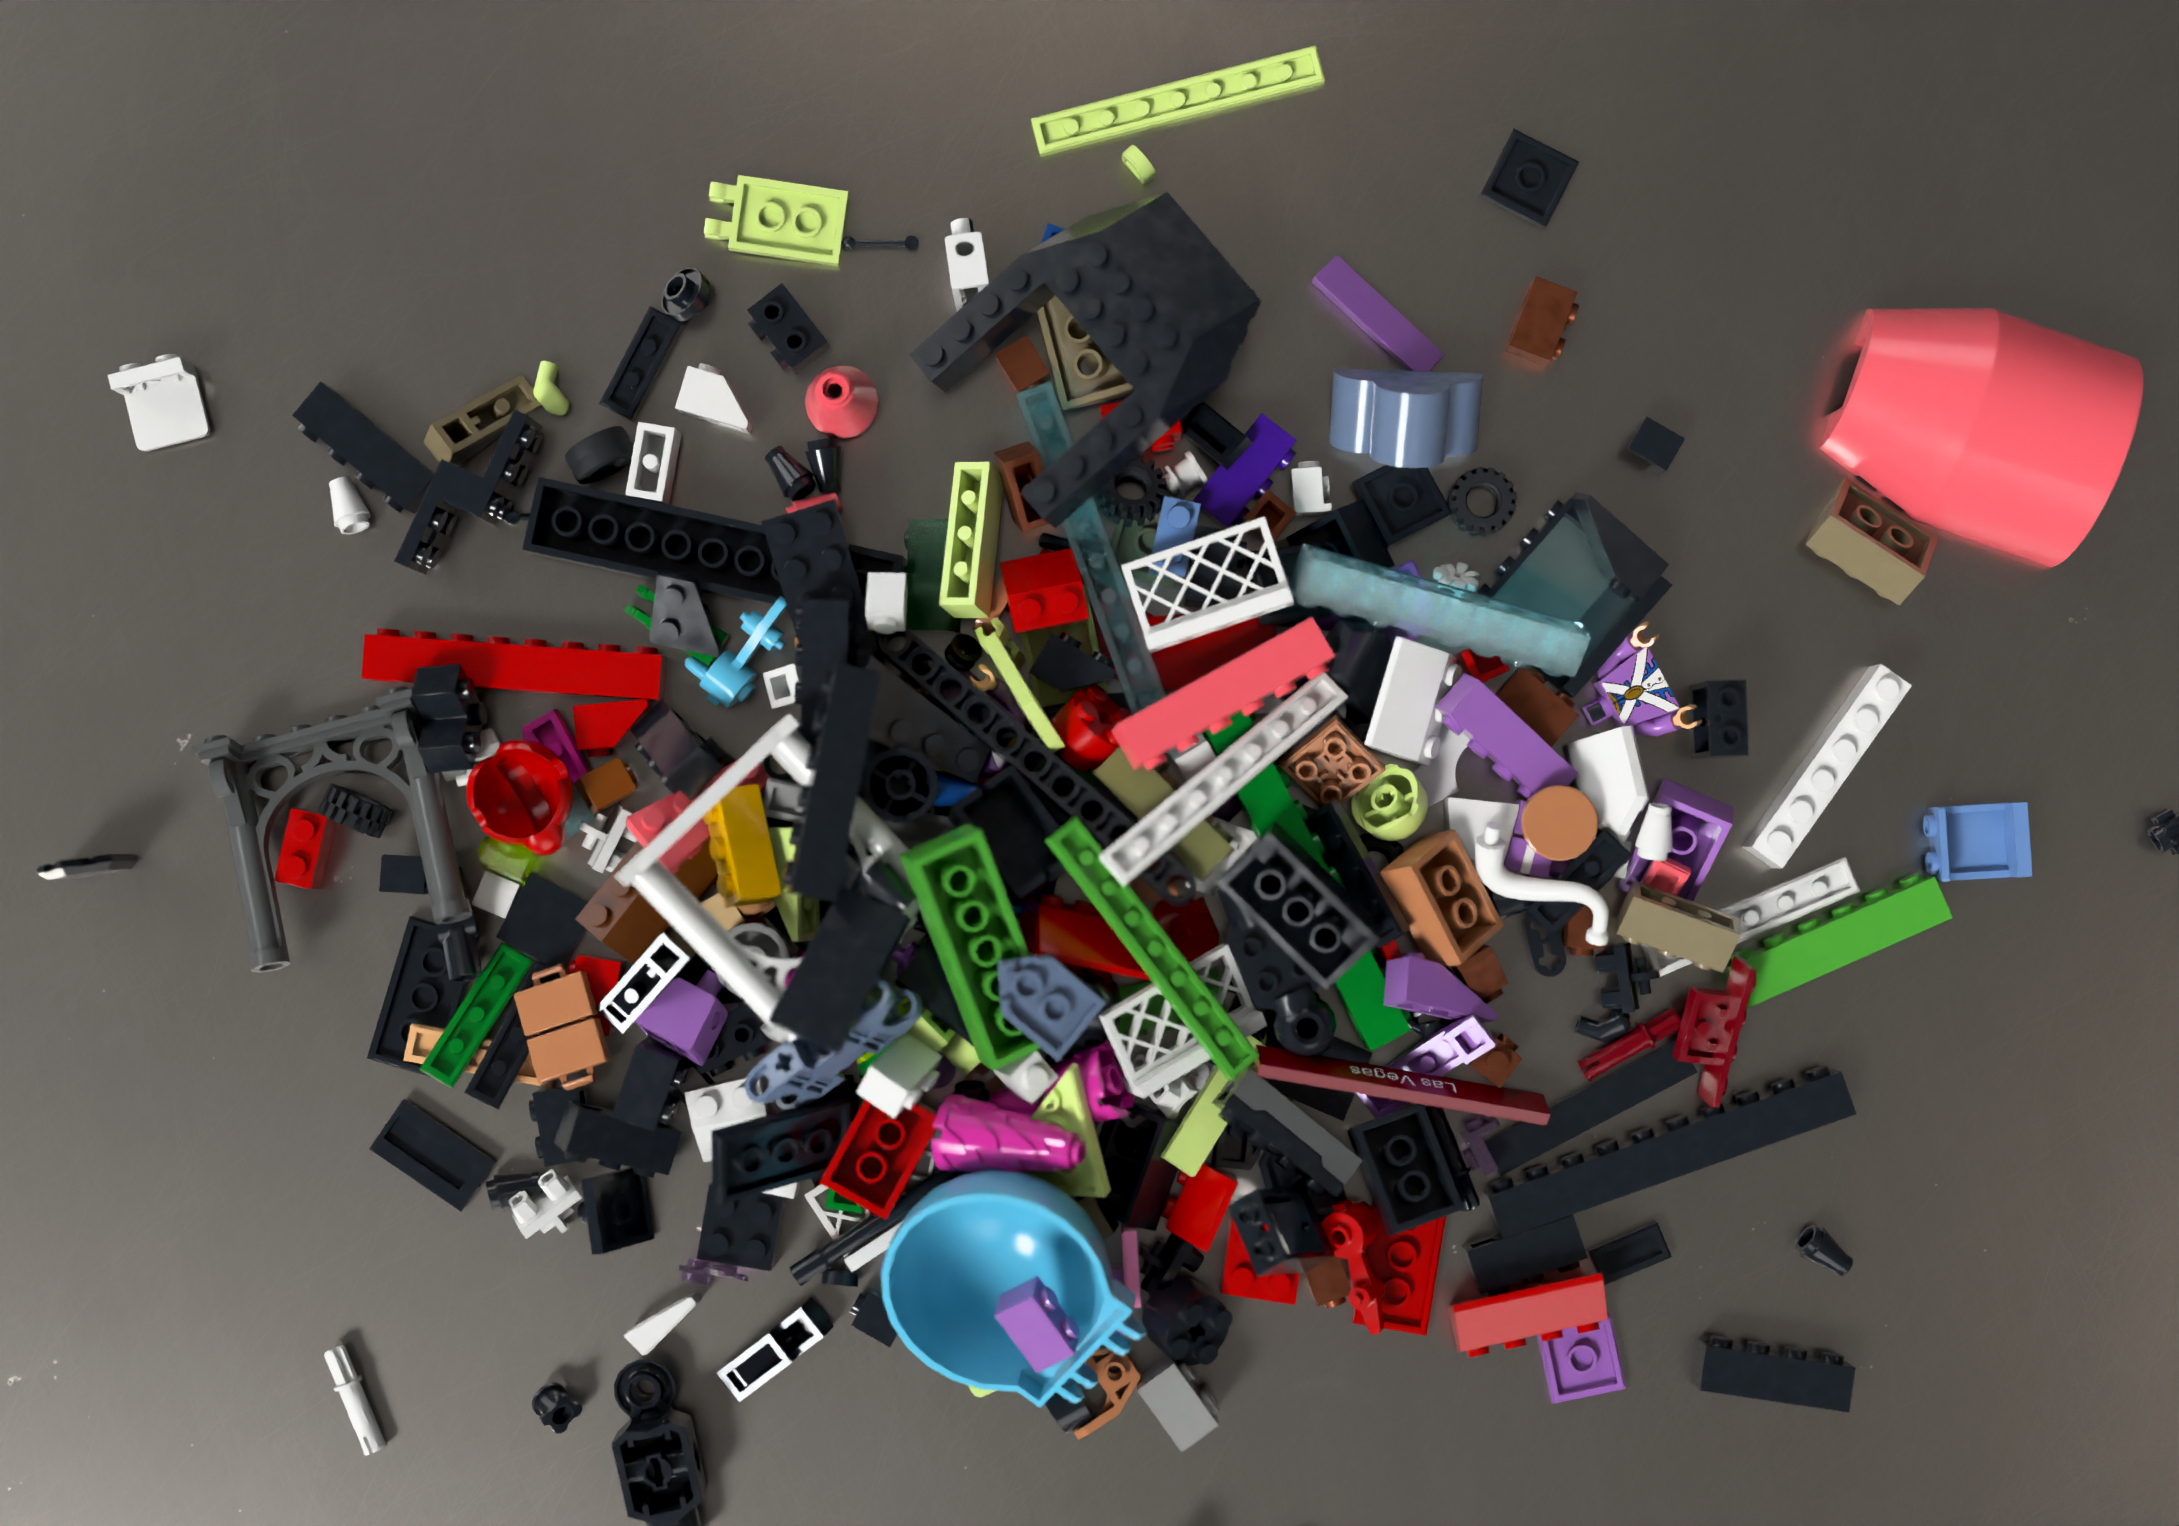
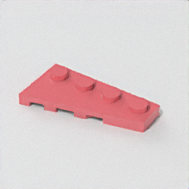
(655, 818)

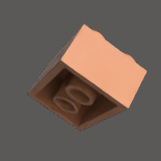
(1442, 898)

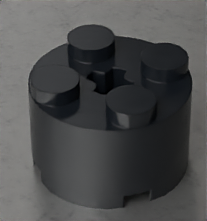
(1186, 1322)

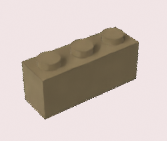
(1678, 927)

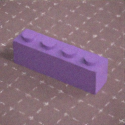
(1503, 738)

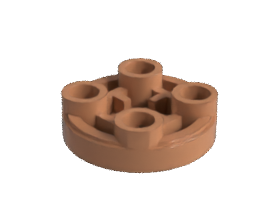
(1559, 822)

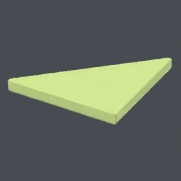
(1069, 1110)

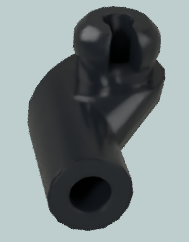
(1606, 1030)

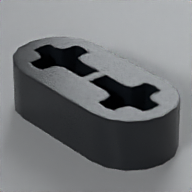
(1536, 951)

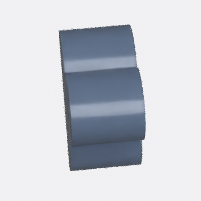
(1405, 415)

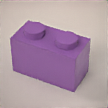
(1037, 1324)

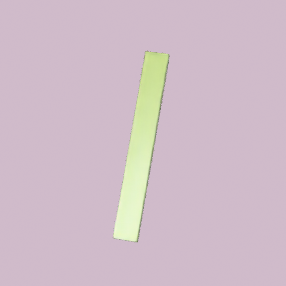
(1178, 101)

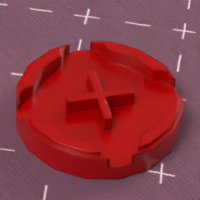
(1188, 927)

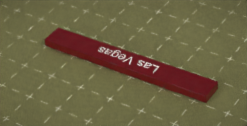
(1402, 1085)

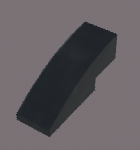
(775, 1349)

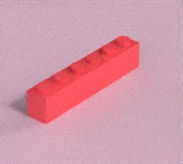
(1222, 694)

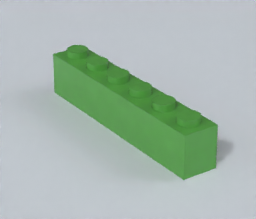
(1845, 936)

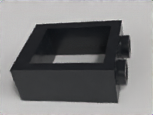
(1725, 711)
(1291, 1209)

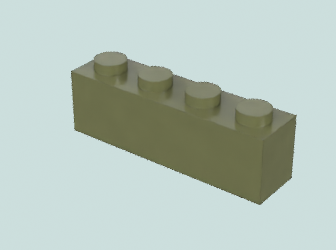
(1144, 791)

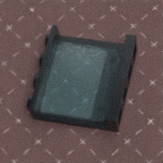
(1562, 579)

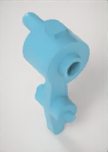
(730, 677)

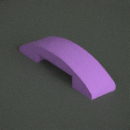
(1436, 1056)

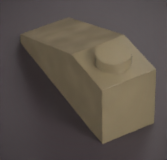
(479, 422)

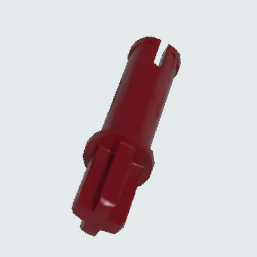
(1631, 1043)

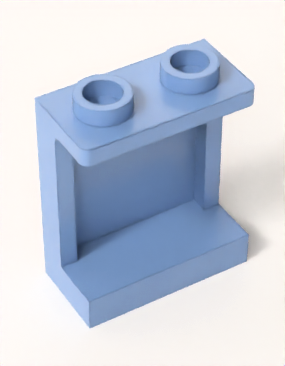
(1978, 841)

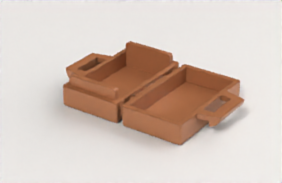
(568, 1042)

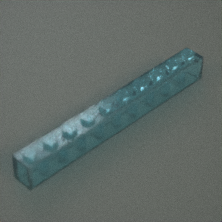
(1096, 559)

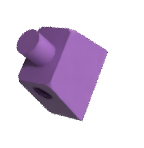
(686, 1017)

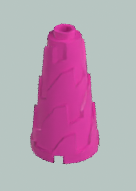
(1101, 1082)
(990, 1138)

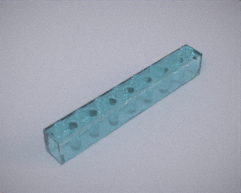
(1438, 611)

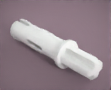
(354, 1400)

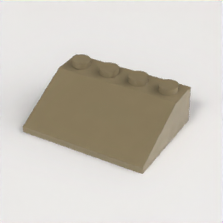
(1078, 365)

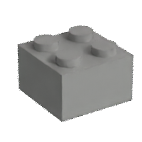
(1178, 1402)

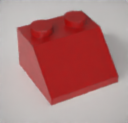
(1044, 591)
(1200, 1204)

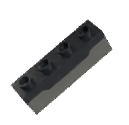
(1287, 1132)

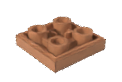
(1332, 763)

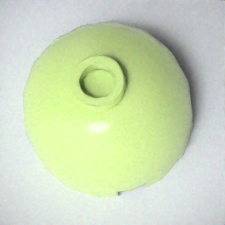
(1391, 804)

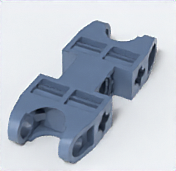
(814, 1071)

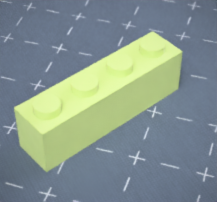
(971, 540)

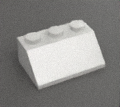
(1405, 712)

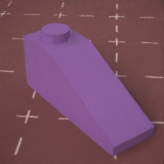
(1431, 990)

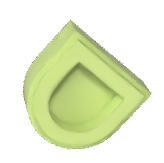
(1138, 164)

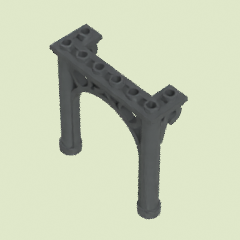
(232, 780)

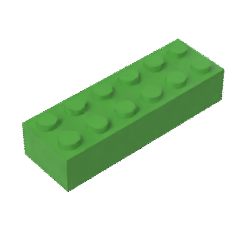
(971, 932)

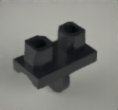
(1625, 994)
(1165, 1262)

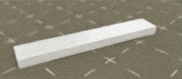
(1776, 906)

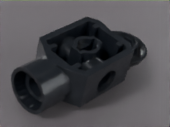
(1277, 983)
(656, 1450)

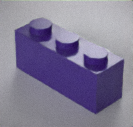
(1231, 490)

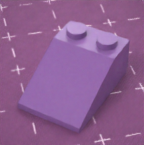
(1697, 835)

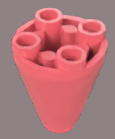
(851, 411)

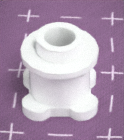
(1184, 475)

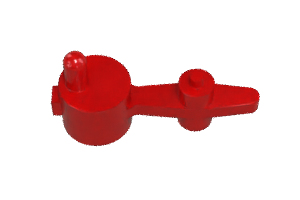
(1349, 1233)

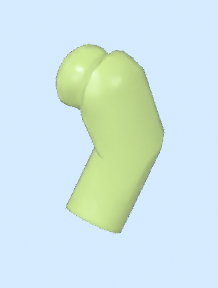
(547, 392)

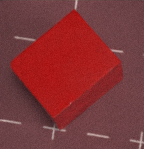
(1481, 667)

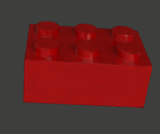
(880, 1156)

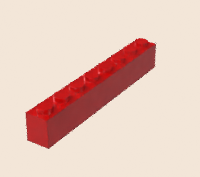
(519, 667)

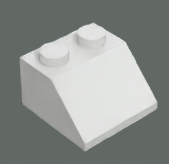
(721, 1106)

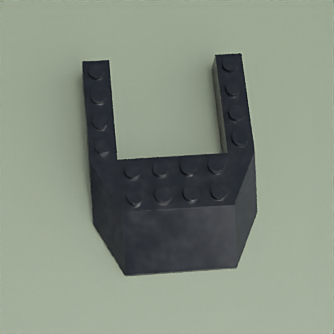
(1151, 302)

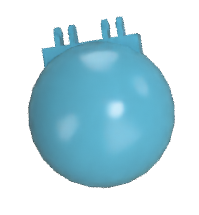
(981, 1240)

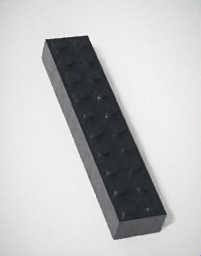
(648, 536)

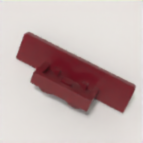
(1713, 1027)

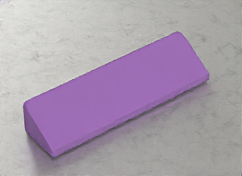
(1376, 316)

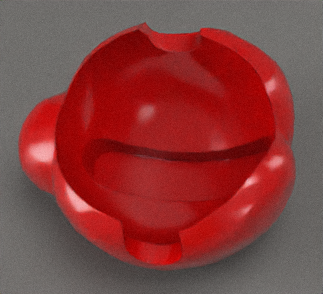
(522, 796)

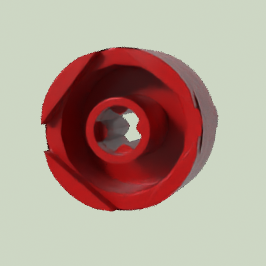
(1087, 728)

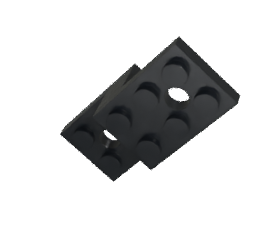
(480, 496)

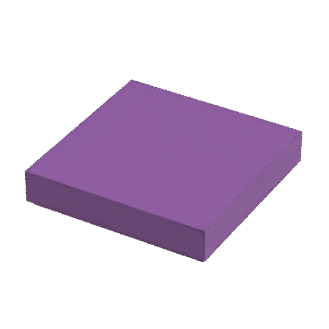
(1582, 1363)

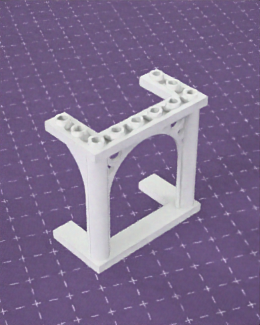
(699, 926)

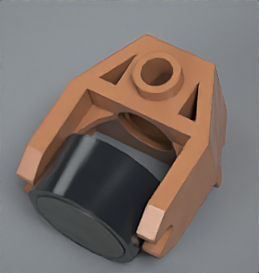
(1118, 1386)

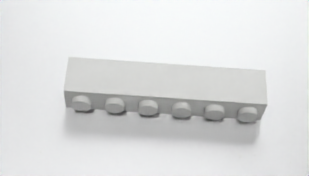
(1826, 766)

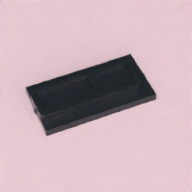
(432, 1155)

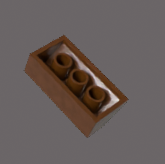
(627, 919)

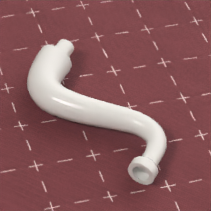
(1493, 873)

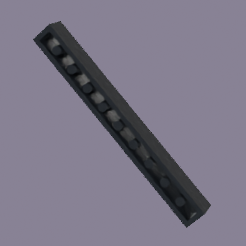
(1669, 1152)

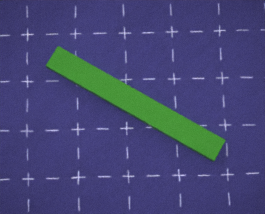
(1153, 950)

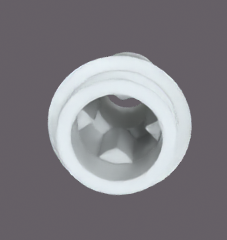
(348, 507)
(1655, 834)

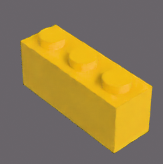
(742, 848)

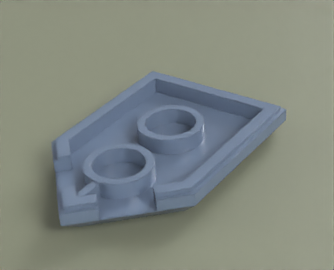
(1046, 1001)

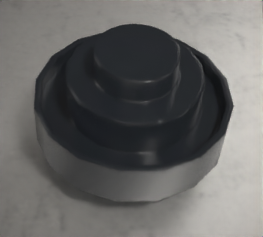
(686, 294)

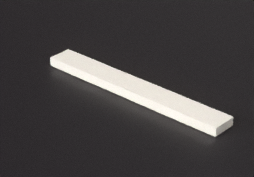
(1222, 778)

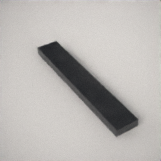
(1589, 1108)

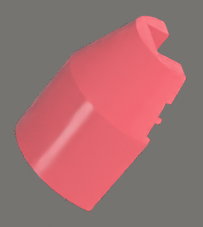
(1988, 425)

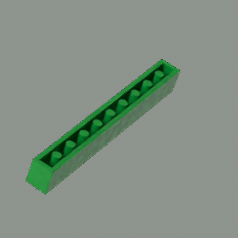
(1268, 801)

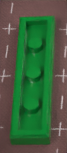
(476, 1015)

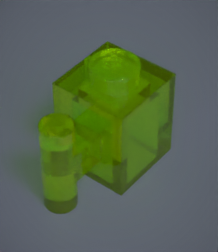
(506, 860)

